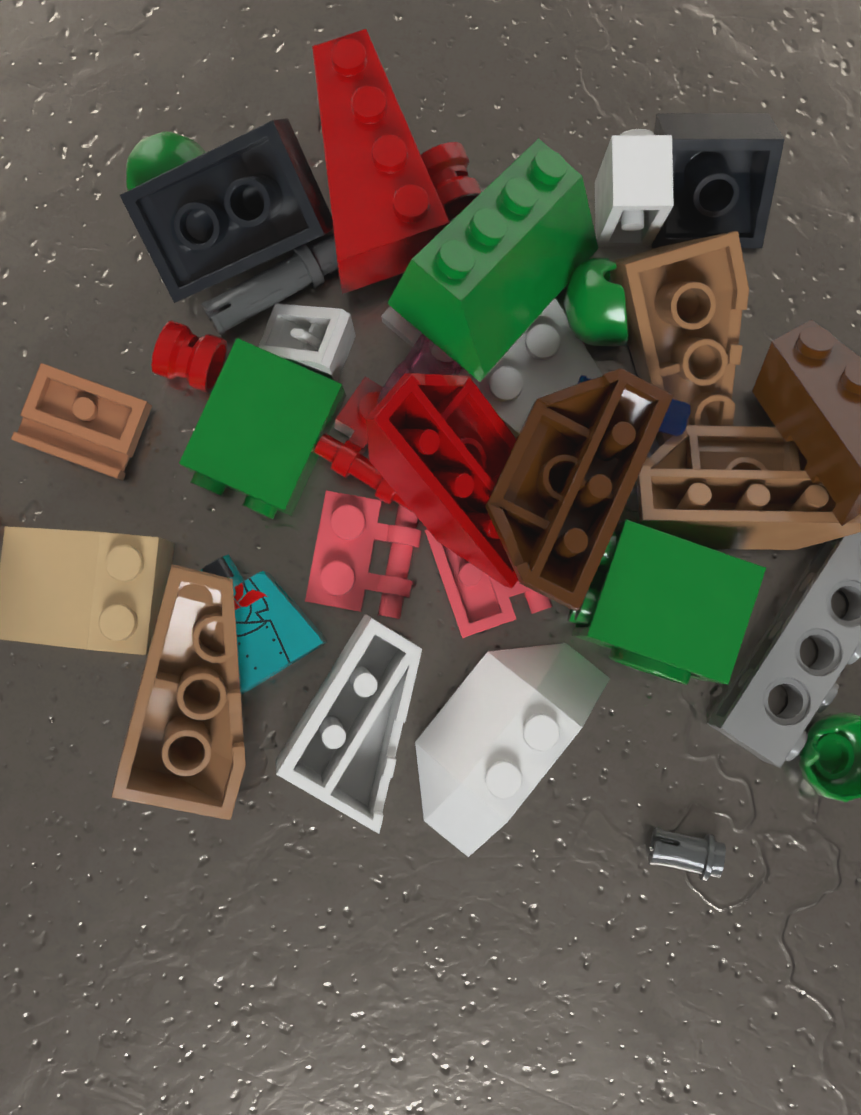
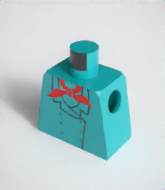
(268, 625)

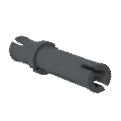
(273, 285)

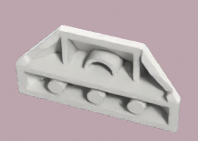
(501, 737)

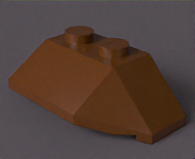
(573, 480)

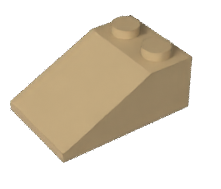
(82, 588)

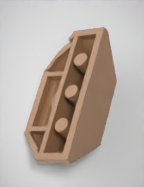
(736, 491)

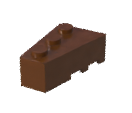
(815, 400)

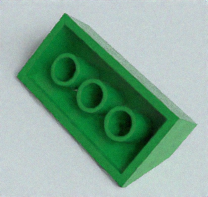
(500, 261)

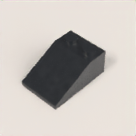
(229, 209)

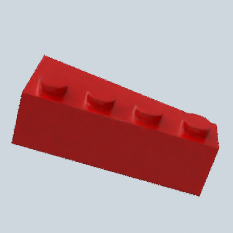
(375, 174)

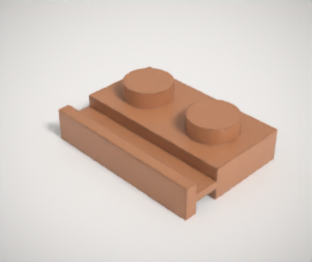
(82, 421)

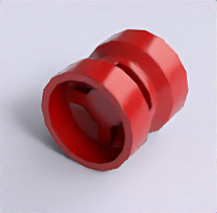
(448, 171)
(189, 356)

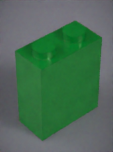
(262, 429)

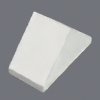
(310, 337)

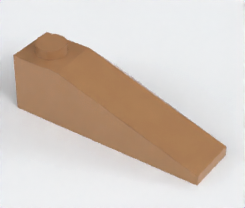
(187, 714)

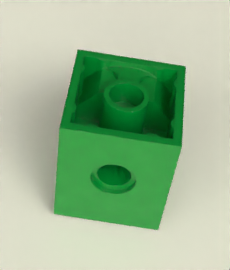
(668, 605)

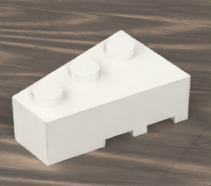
(354, 724)

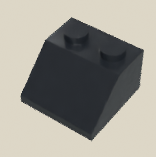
(720, 175)

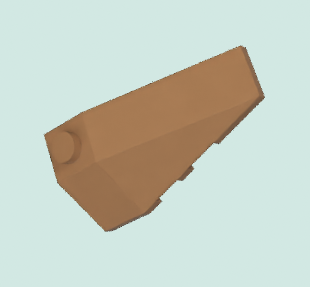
(687, 321)

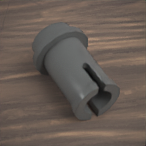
(687, 853)

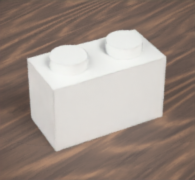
(633, 189)

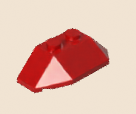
(443, 456)

